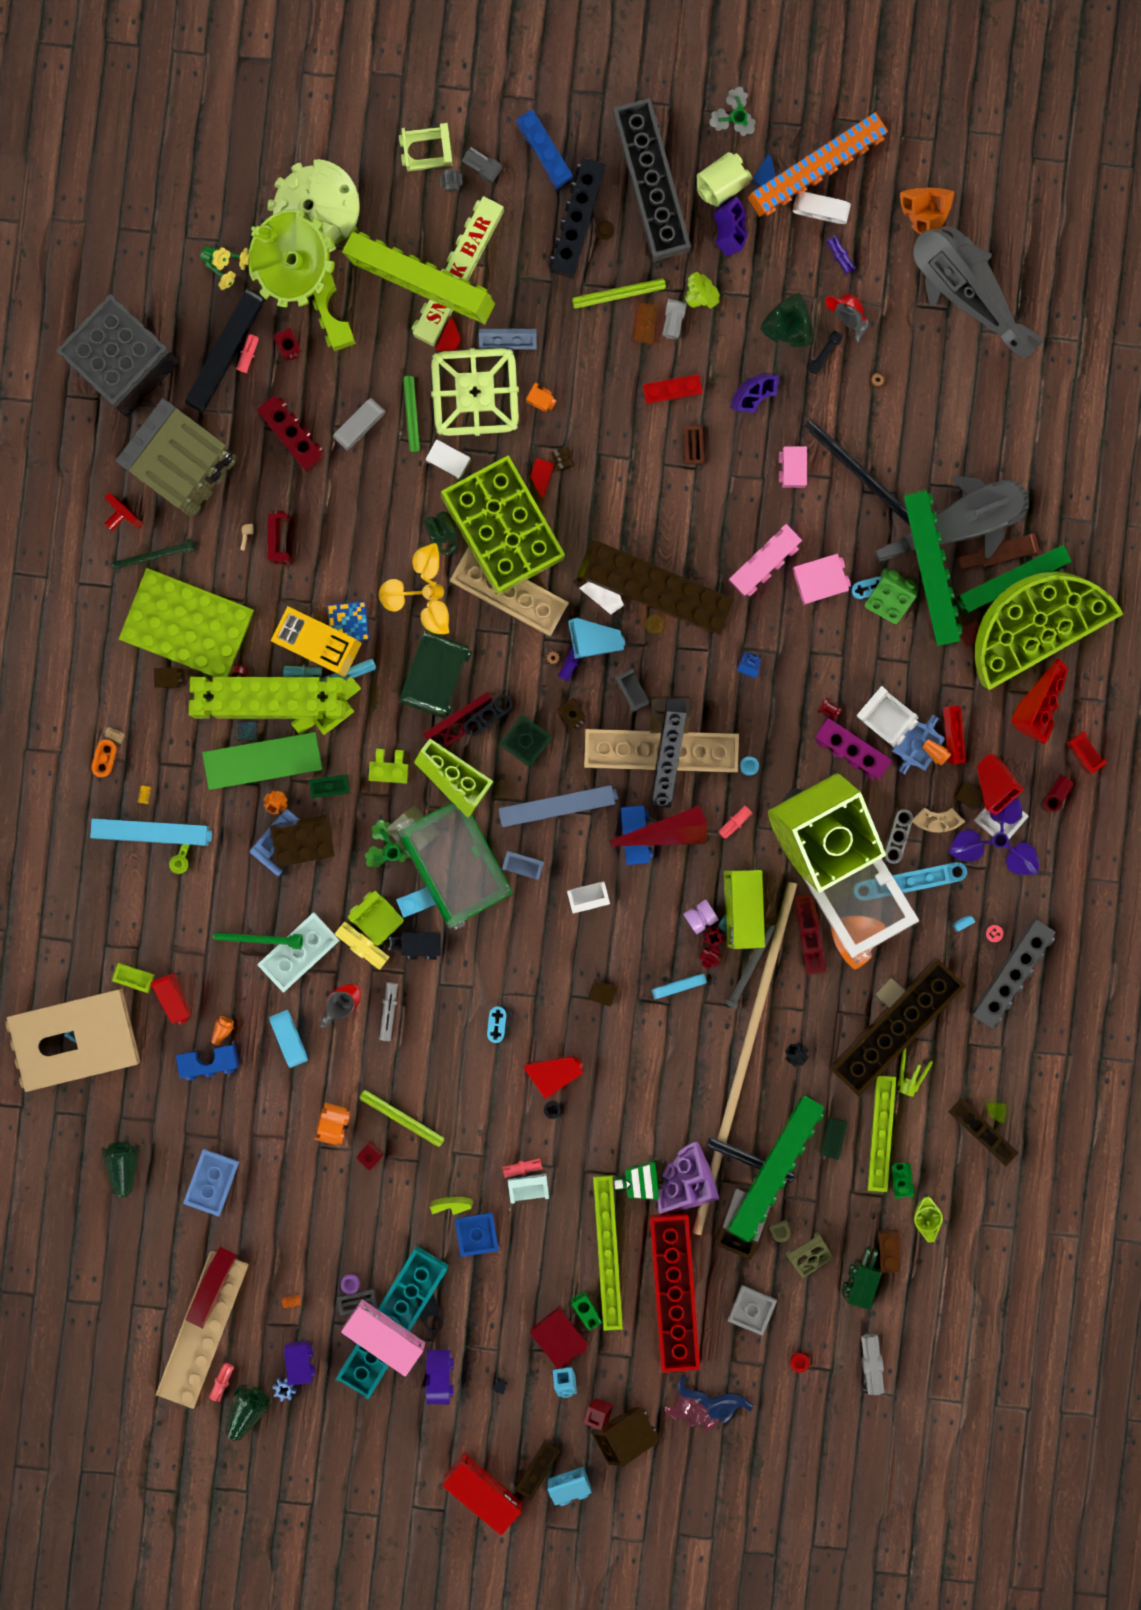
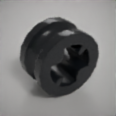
(554, 1115)

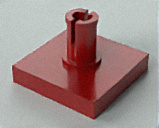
(121, 513)

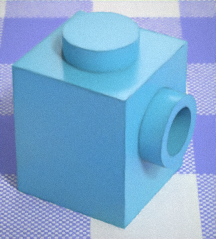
(565, 1382)

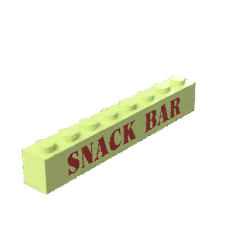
(461, 264)

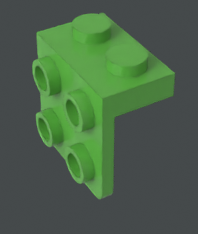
(892, 596)

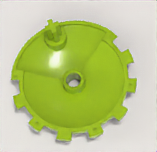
(273, 255)

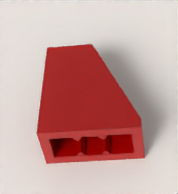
(997, 784)
(172, 998)
(554, 1073)

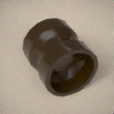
(562, 458)

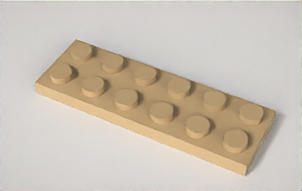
(524, 601)

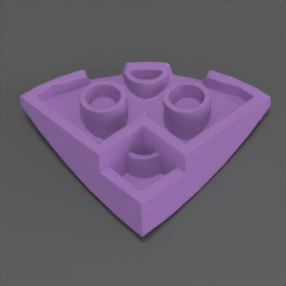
(687, 1181)

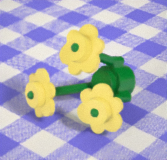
(219, 258)

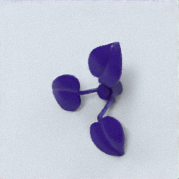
(1020, 861)

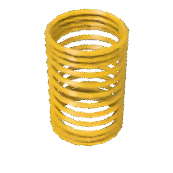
(143, 793)

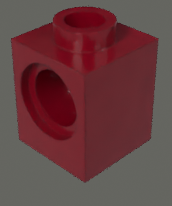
(283, 337)
(369, 1155)
(598, 1414)

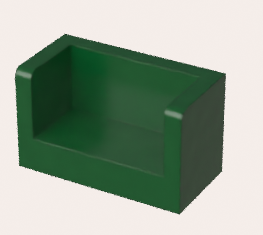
(330, 786)

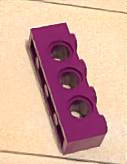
(880, 761)

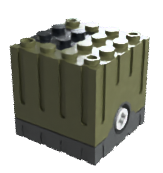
(177, 458)

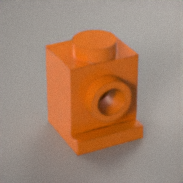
(541, 398)

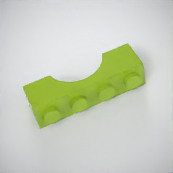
(338, 332)

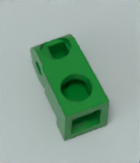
(586, 1310)

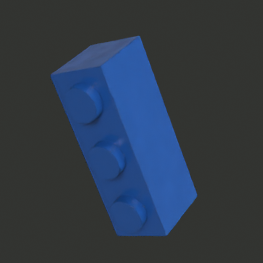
(633, 819)

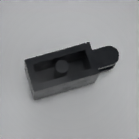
(417, 944)

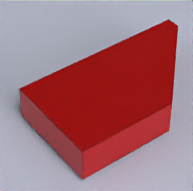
(450, 338)
(541, 475)

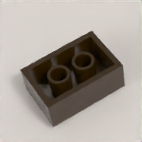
(301, 841)

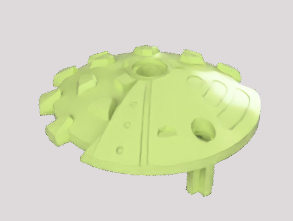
(332, 196)

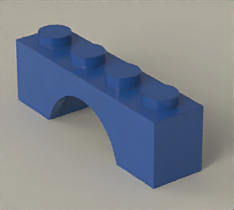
(545, 149)

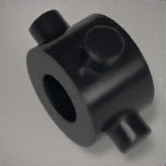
(499, 1386)

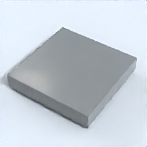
(752, 1310)

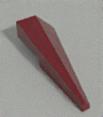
(682, 828)

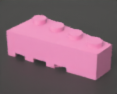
(765, 560)

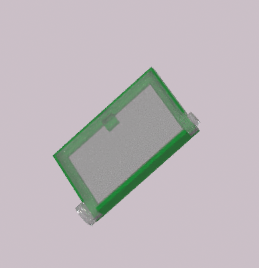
(454, 863)

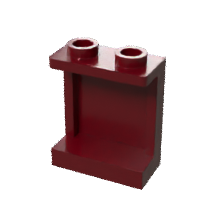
(273, 538)
(559, 1338)

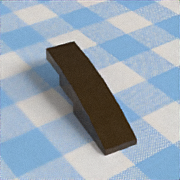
(983, 1132)

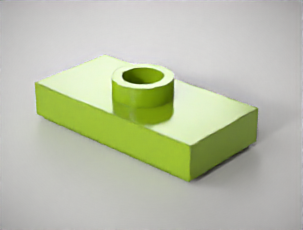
(133, 977)

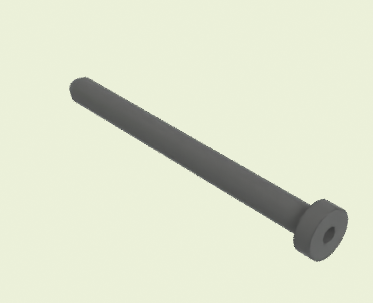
(749, 969)

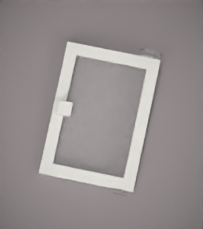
(865, 909)

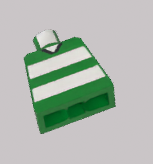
(639, 1181)

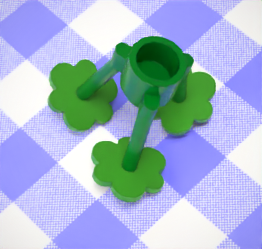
(391, 851)

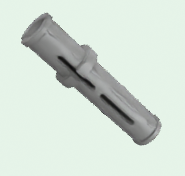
(391, 988)

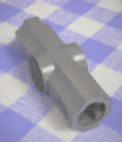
(872, 1364)

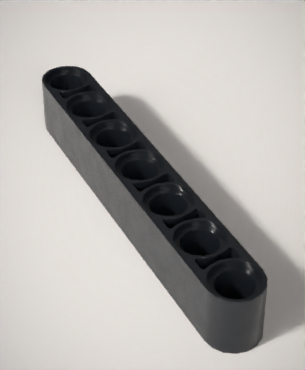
(225, 350)

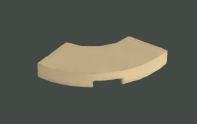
(937, 822)

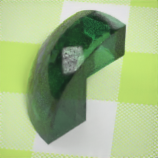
(789, 322)

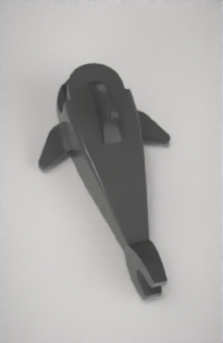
(965, 278)
(979, 513)

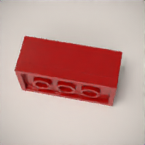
(482, 1494)

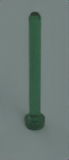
(154, 555)

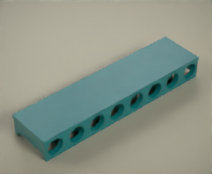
(415, 1280)

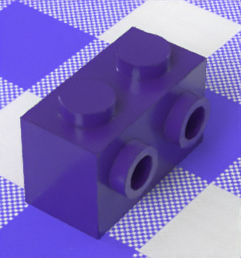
(298, 1362)

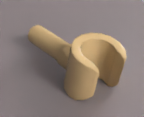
(246, 530)

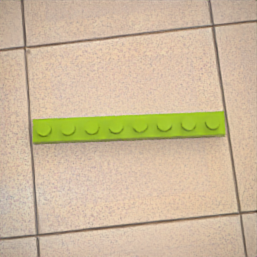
(607, 1252)

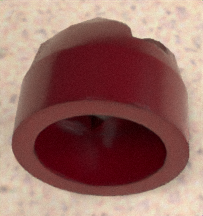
(239, 671)

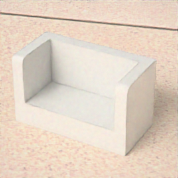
(448, 459)
(588, 897)

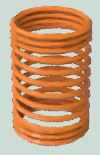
(285, 1303)

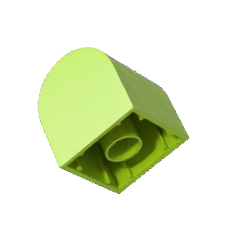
(827, 832)

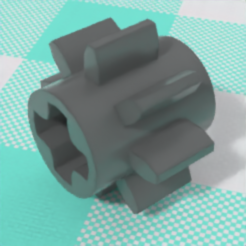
(450, 180)

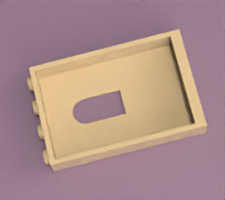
(101, 1034)

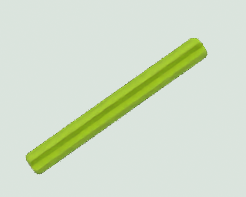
(618, 293)
(401, 1118)

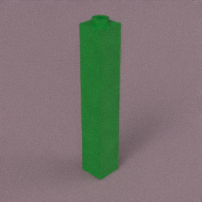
(992, 589)

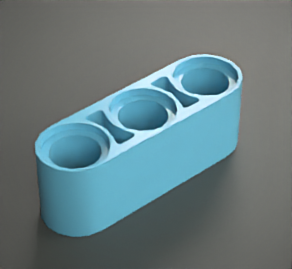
(288, 1038)

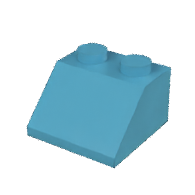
(569, 1486)

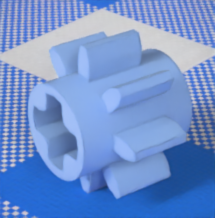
(283, 1394)

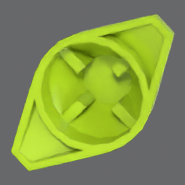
(928, 1219)

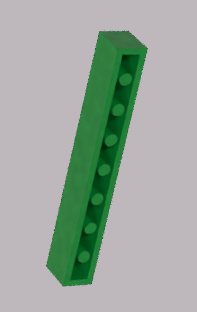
(931, 567)
(775, 1168)

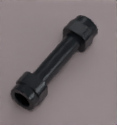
(834, 339)

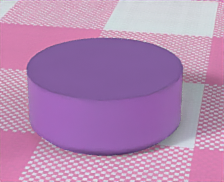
(350, 1284)

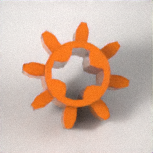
(275, 802)

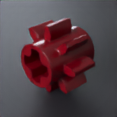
(715, 942)
(710, 957)

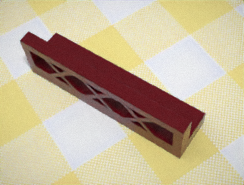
(454, 718)

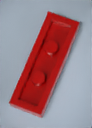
(672, 389)
(954, 734)

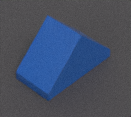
(764, 173)

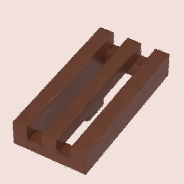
(701, 444)

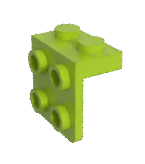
(375, 917)

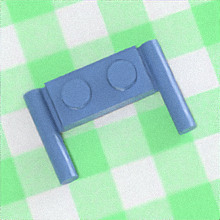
(263, 847)

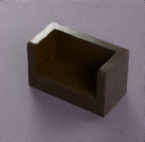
(602, 992)

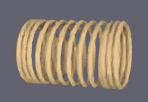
(109, 734)

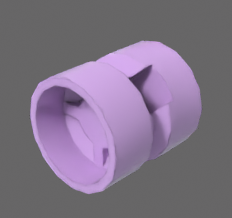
(701, 916)

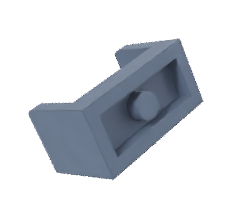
(523, 865)

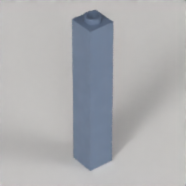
(558, 806)

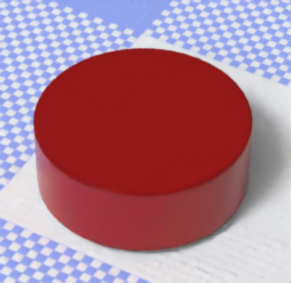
(799, 1362)

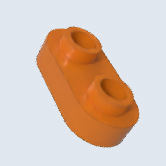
(102, 757)

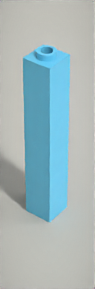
(150, 832)

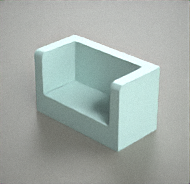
(528, 1187)

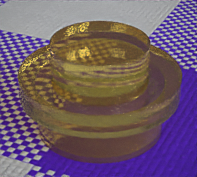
(654, 624)

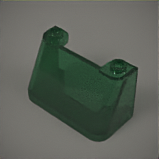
(434, 674)

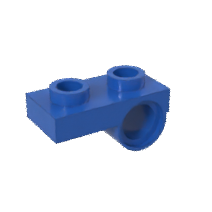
(749, 664)

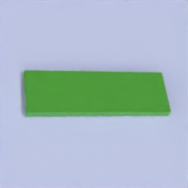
(262, 761)

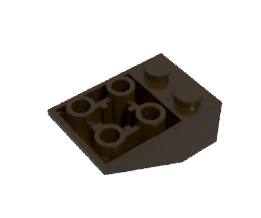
(731, 1242)

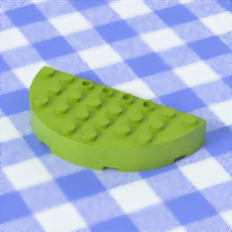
(1037, 621)

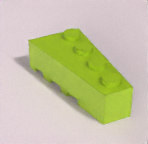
(453, 776)

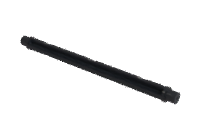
(858, 470)

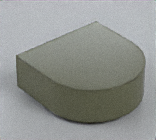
(780, 1231)

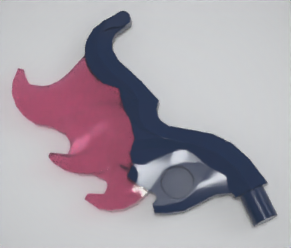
(704, 1409)

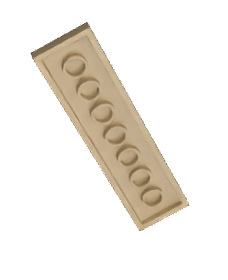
(639, 750)

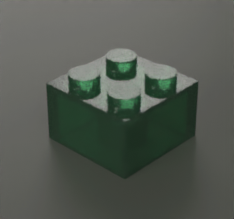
(526, 740)

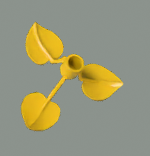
(436, 616)

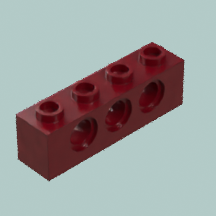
(269, 411)

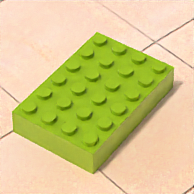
(502, 525)

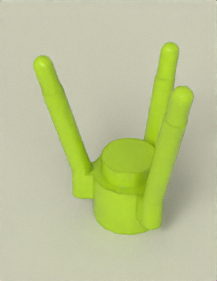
(910, 1086)

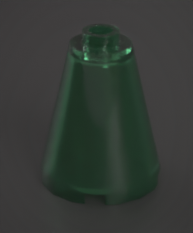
(121, 1166)
(245, 1411)

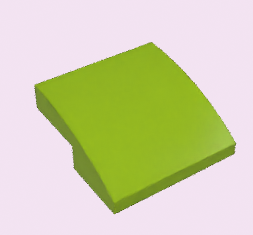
(457, 1204)

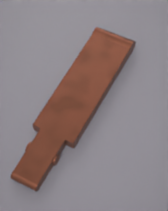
(1005, 551)

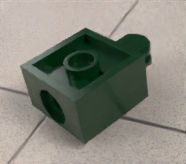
(862, 1280)

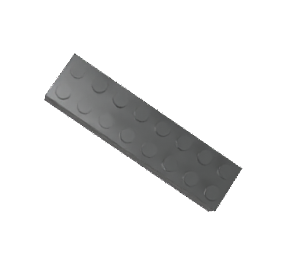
(651, 179)

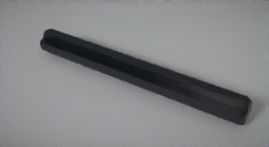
(740, 1155)

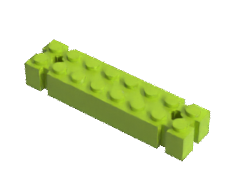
(267, 698)

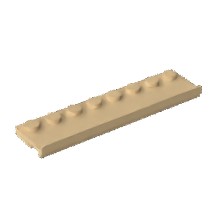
(197, 1346)

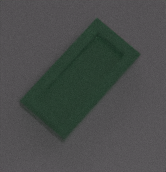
(833, 1138)

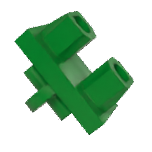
(902, 1180)

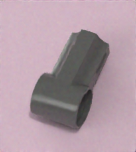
(486, 167)

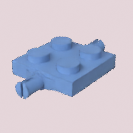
(911, 748)

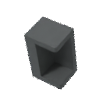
(632, 690)

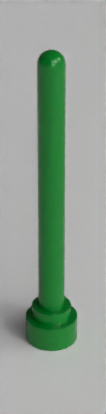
(294, 941)

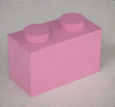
(793, 467)

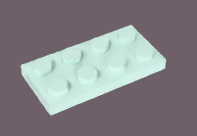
(287, 965)

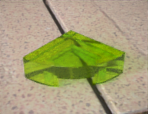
(997, 1111)

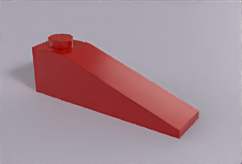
(1037, 708)

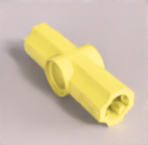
(362, 945)

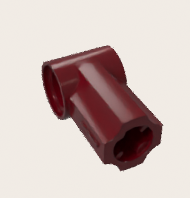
(1058, 793)

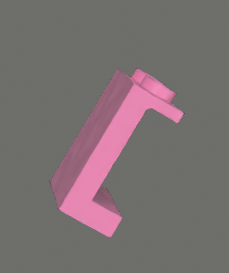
(821, 579)

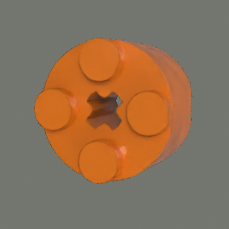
(331, 1124)

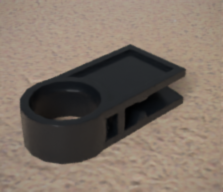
(430, 1309)

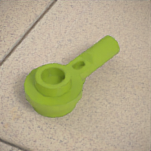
(179, 863)

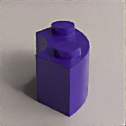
(731, 226)
(754, 391)
(438, 1377)

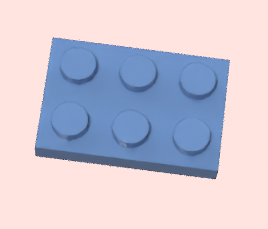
(211, 1182)

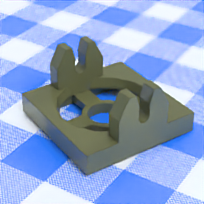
(806, 1267)

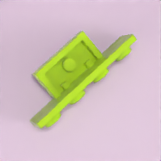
(327, 724)

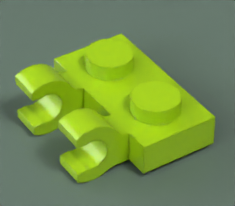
(388, 772)

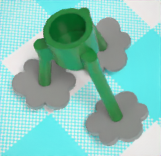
(742, 120)

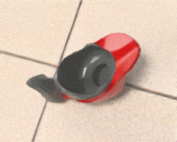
(850, 311)
(341, 1003)

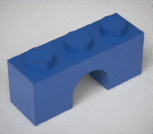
(190, 1065)

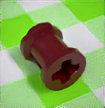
(829, 709)

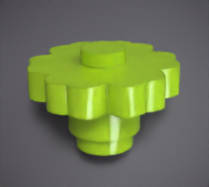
(701, 291)

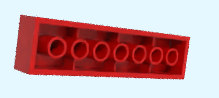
(674, 1292)

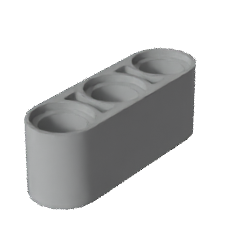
(359, 424)
(904, 829)

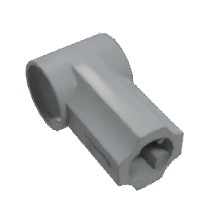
(674, 314)

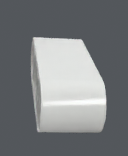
(822, 207)

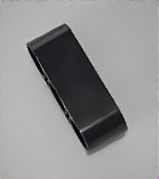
(478, 717)

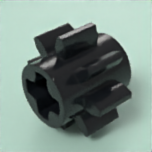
(796, 1054)

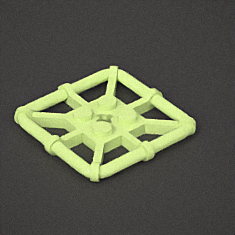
(464, 384)

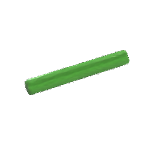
(411, 413)

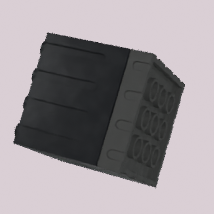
(117, 355)

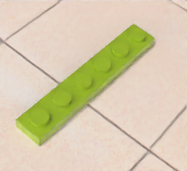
(881, 1133)

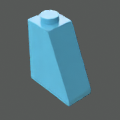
(594, 639)
(415, 902)

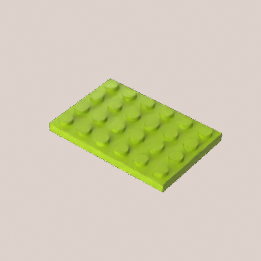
(186, 624)

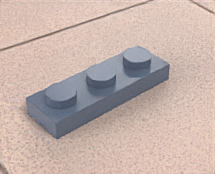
(507, 338)

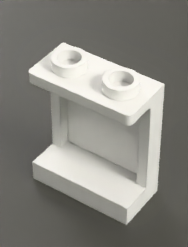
(888, 717)

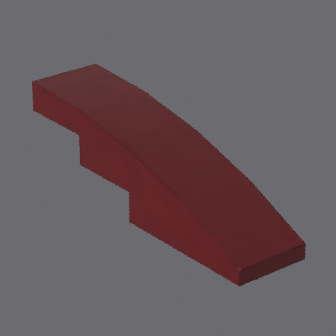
(810, 934)
(210, 1287)

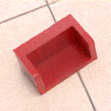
(1085, 753)

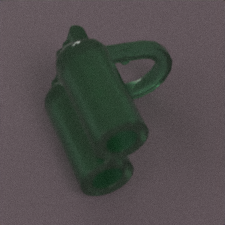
(440, 531)

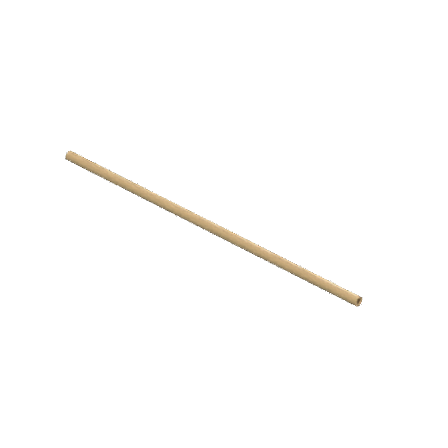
(748, 1043)

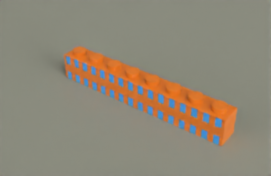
(817, 164)

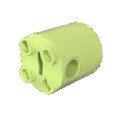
(722, 179)

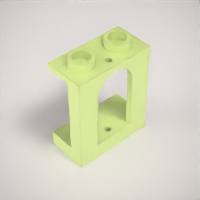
(410, 137)

